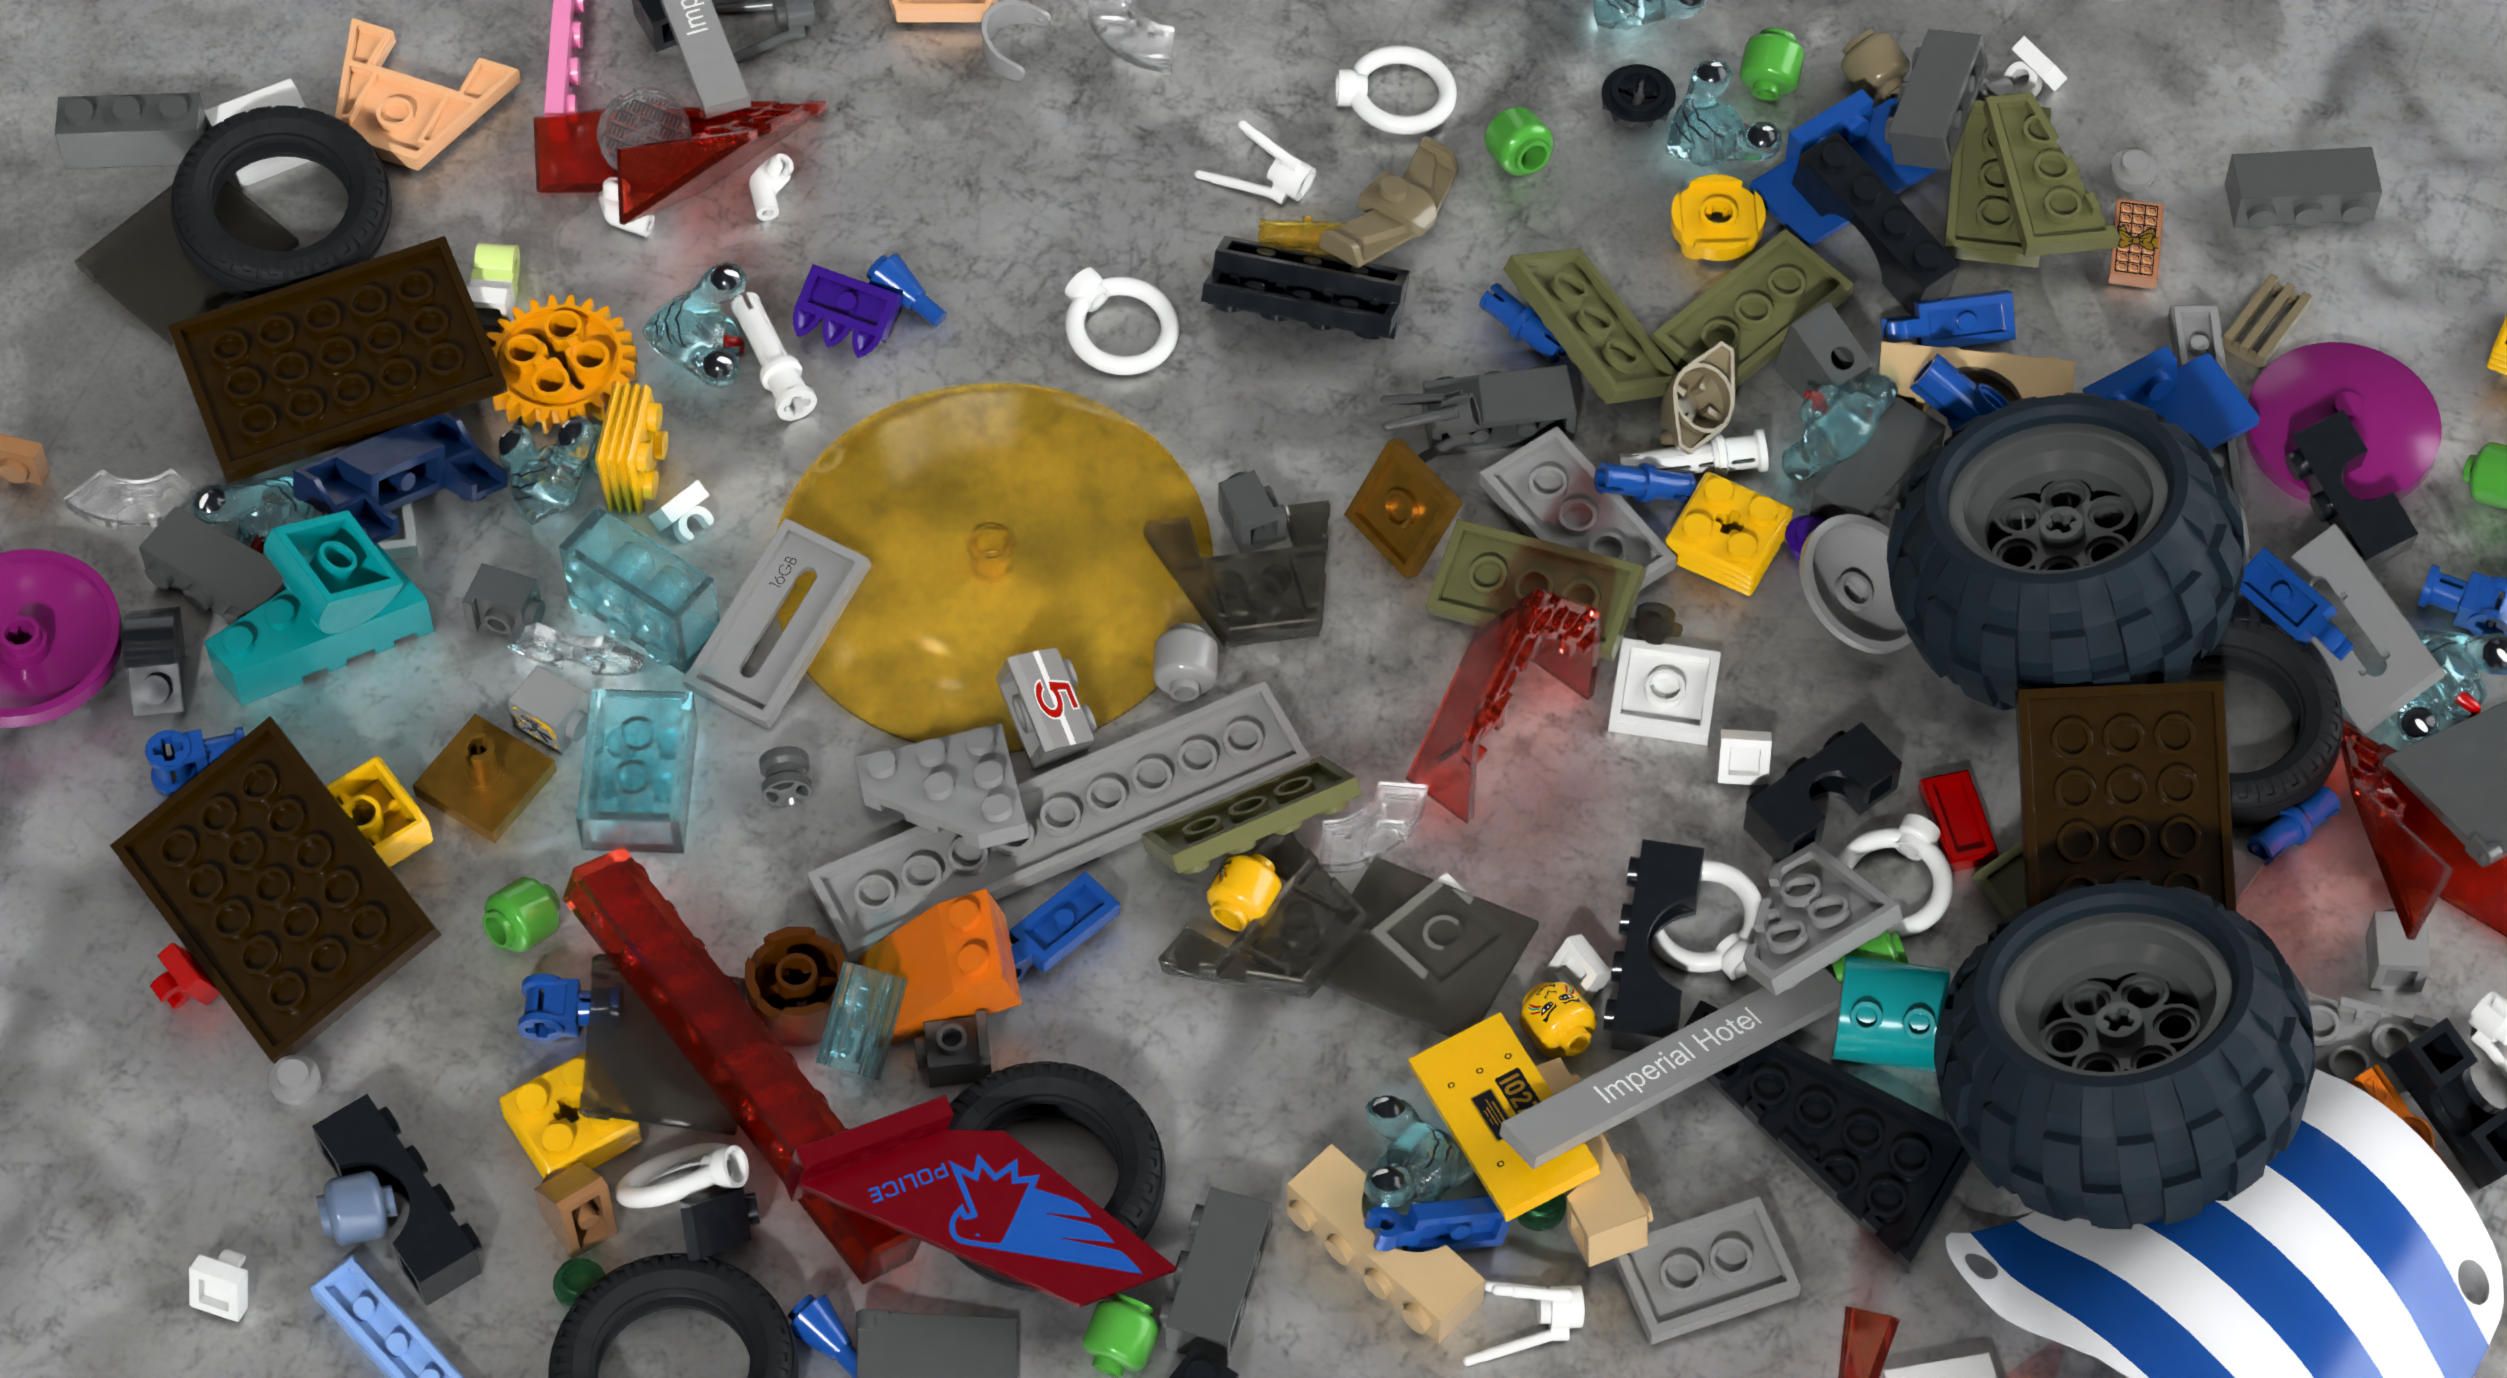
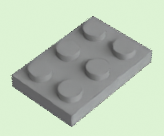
(1707, 1271)

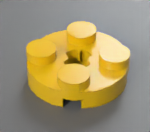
(1713, 240)

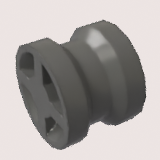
(785, 776)

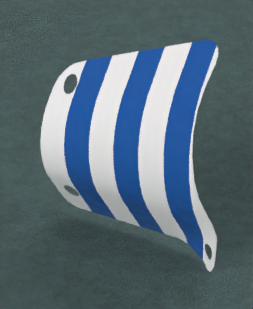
(2309, 1273)

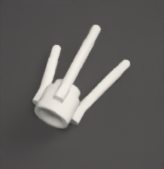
(1289, 174)
(2491, 1024)
(1555, 1305)

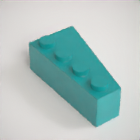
(280, 644)

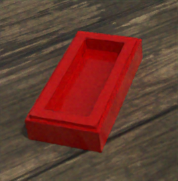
(1957, 812)

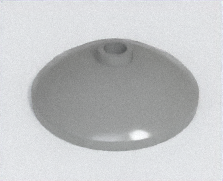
(1849, 583)

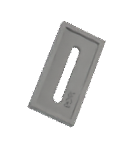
(2408, 660)
(720, 663)

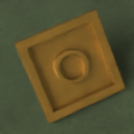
(1403, 508)
(484, 778)

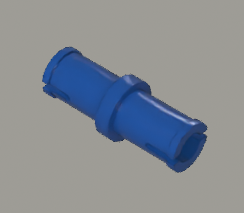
(1521, 321)
(1644, 482)
(2294, 825)

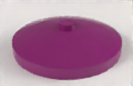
(2379, 396)
(55, 635)

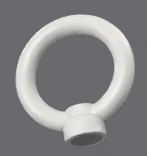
(1352, 90)
(1089, 293)
(1915, 840)
(1731, 949)
(718, 1163)

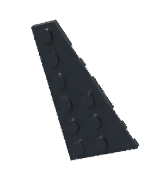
(1856, 1142)

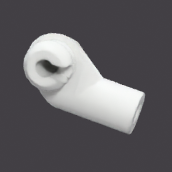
(767, 183)
(610, 207)

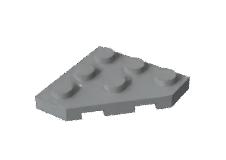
(951, 785)
(1813, 918)
(2358, 1036)

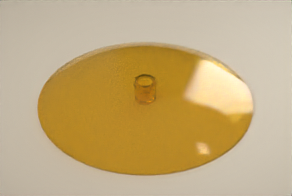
(1007, 472)

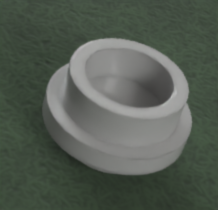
(2133, 169)
(294, 1079)

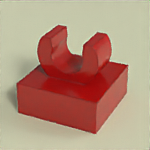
(183, 979)

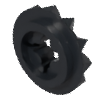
(1625, 82)

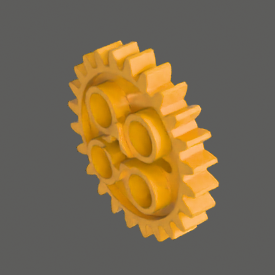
(589, 342)

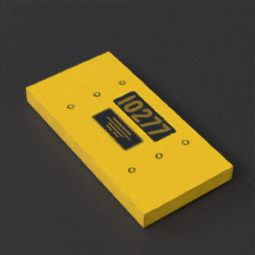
(1477, 1085)

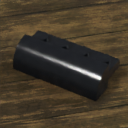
(1306, 288)

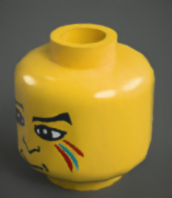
(1243, 890)
(1557, 1019)

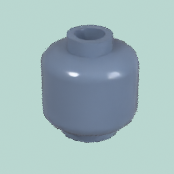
(356, 1208)

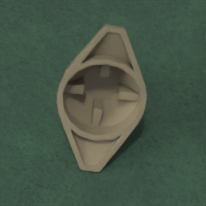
(1699, 400)

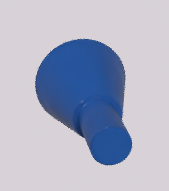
(895, 276)
(821, 1328)

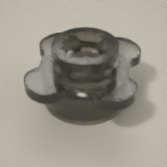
(1654, 623)

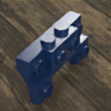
(398, 470)

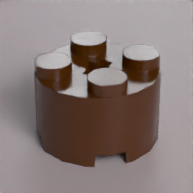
(794, 983)

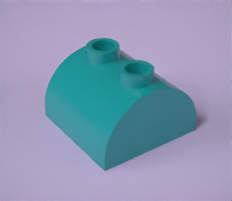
(333, 570)
(1889, 1013)

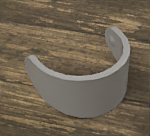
(999, 17)

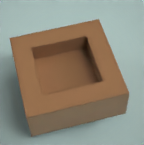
(22, 460)

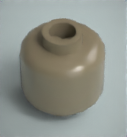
(1875, 64)

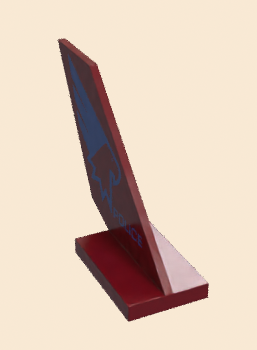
(977, 1200)

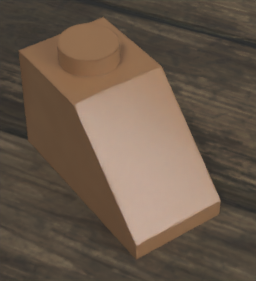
(577, 1208)

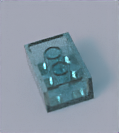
(639, 589)
(637, 770)

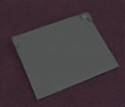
(2463, 780)
(934, 1345)

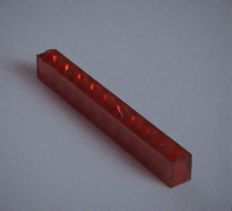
(723, 1041)

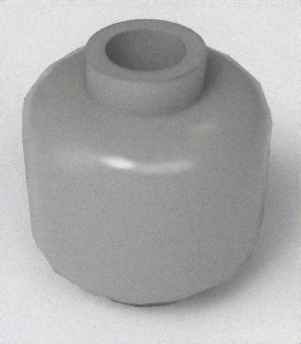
(1185, 662)

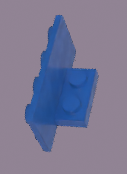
(1865, 132)
(2193, 395)

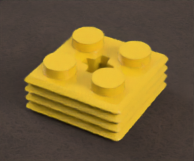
(630, 448)
(1754, 528)
(389, 813)
(538, 1120)

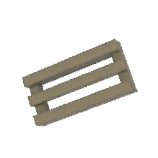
(2283, 296)

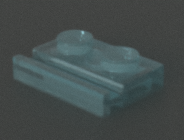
(861, 1020)

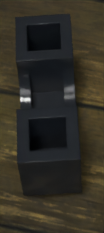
(2321, 459)
(1849, 768)
(2440, 1081)

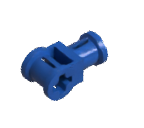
(2472, 601)
(188, 758)
(560, 1007)

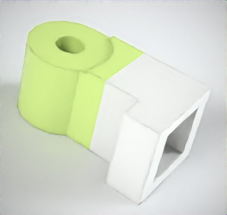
(495, 281)

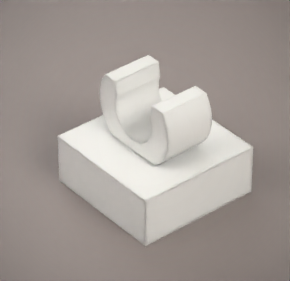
(2035, 65)
(681, 508)
(1744, 757)
(1579, 966)
(219, 1285)

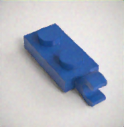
(1956, 321)
(2292, 603)
(1061, 924)
(1433, 1224)

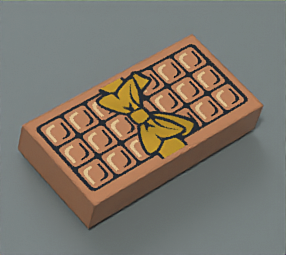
(2138, 250)

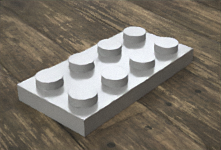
(1553, 498)

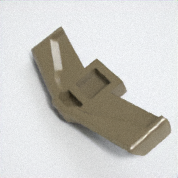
(1395, 207)

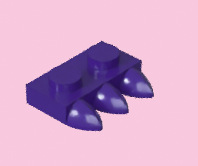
(844, 307)

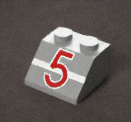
(1045, 706)

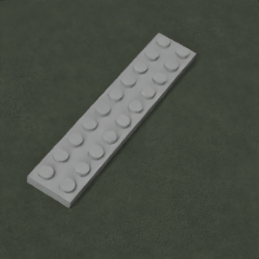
(1070, 816)

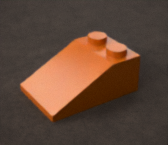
(953, 961)

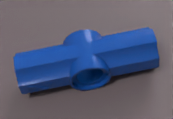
(1954, 393)

